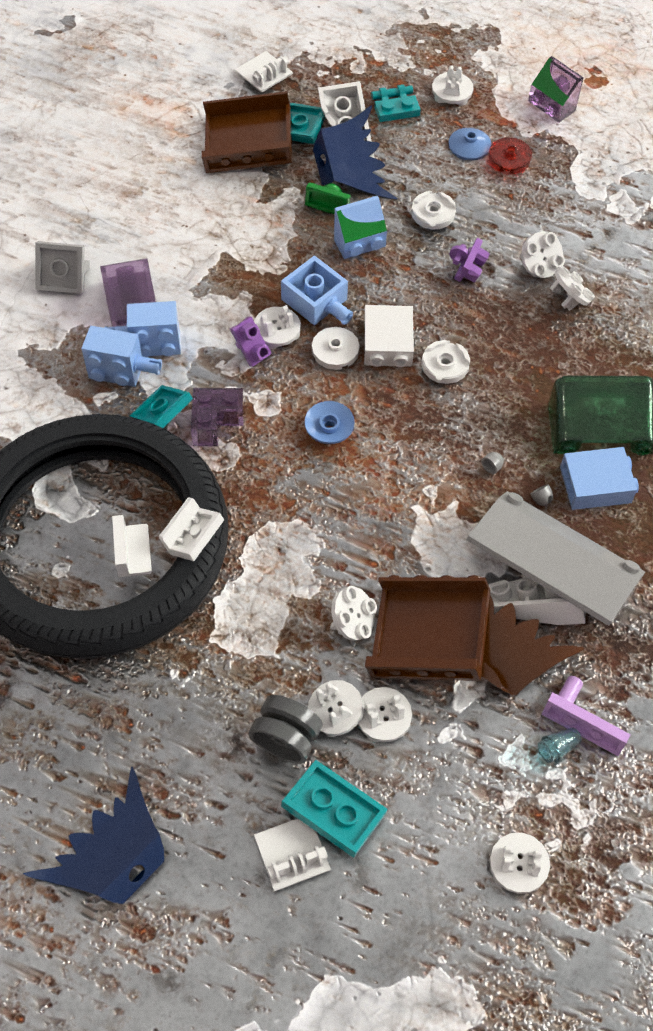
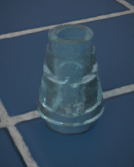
(559, 744)

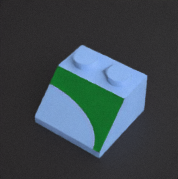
(359, 227)

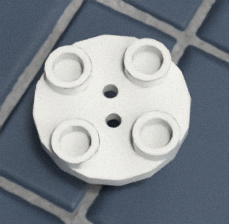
(452, 87)
(551, 252)
(572, 285)
(284, 320)
(353, 613)
(396, 710)
(342, 718)
(505, 861)

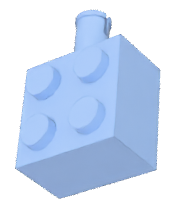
(316, 291)
(156, 327)
(116, 357)

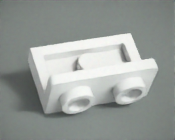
(190, 530)

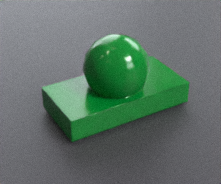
(325, 197)

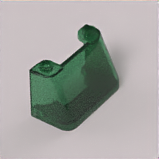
(602, 412)

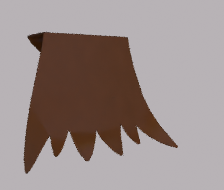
(513, 654)

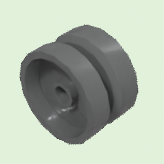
(285, 729)

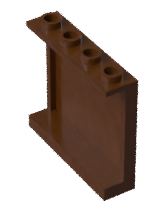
(247, 132)
(430, 628)

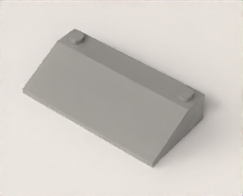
(557, 557)

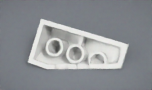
(343, 103)
(535, 602)

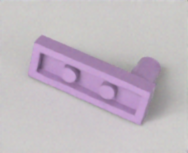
(563, 711)

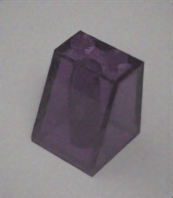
(124, 285)

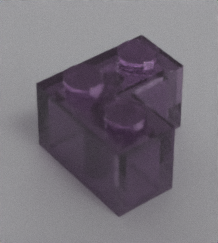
(213, 409)

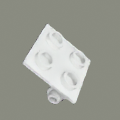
(265, 71)
(291, 853)

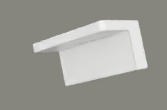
(131, 548)

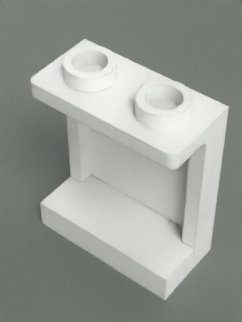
(388, 335)

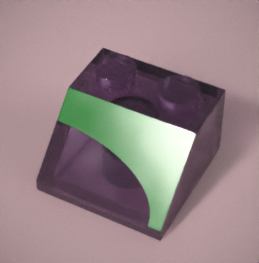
(556, 90)

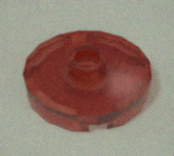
(510, 155)

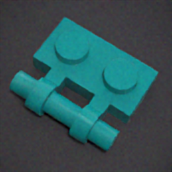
(395, 108)

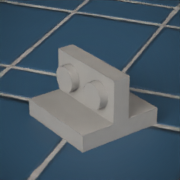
(60, 267)

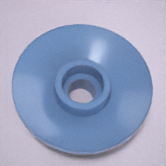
(469, 143)
(329, 414)

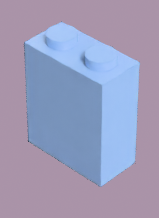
(598, 478)

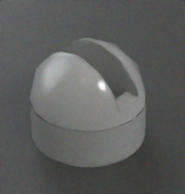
(492, 462)
(542, 495)

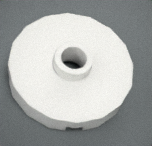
(433, 210)
(335, 348)
(445, 362)

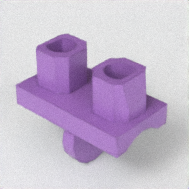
(466, 257)
(250, 341)

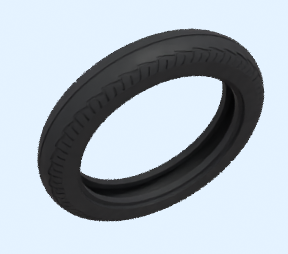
(158, 609)

